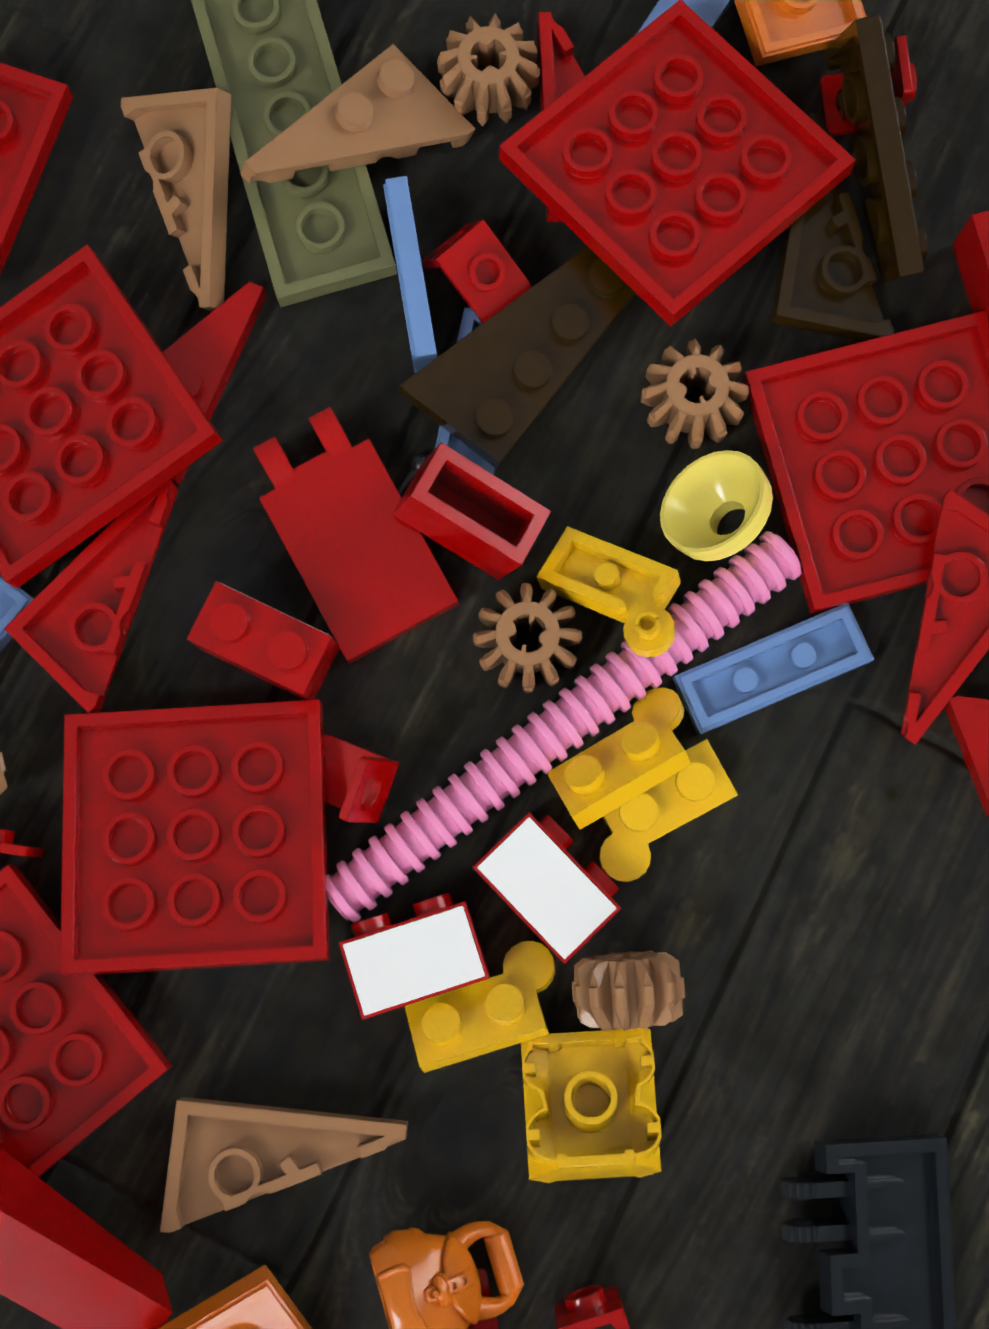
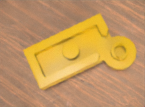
(617, 586)
(624, 761)
(661, 810)
(485, 1013)

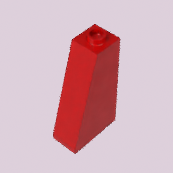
(69, 1264)

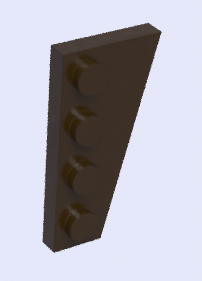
(868, 101)
(518, 360)

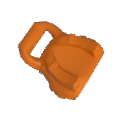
(434, 1280)

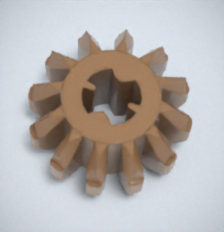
(488, 69)
(714, 408)
(549, 641)
(628, 990)

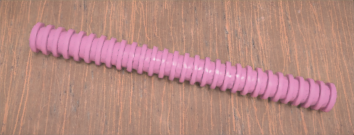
(558, 728)

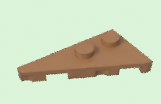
(371, 116)
(189, 165)
(242, 1151)

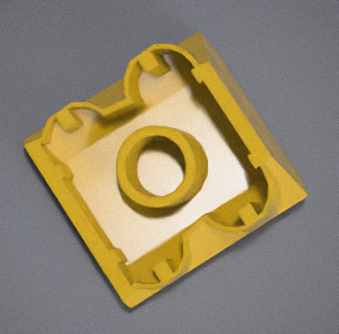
(591, 1105)

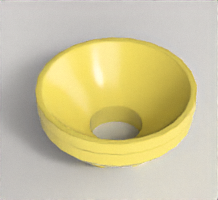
(706, 494)

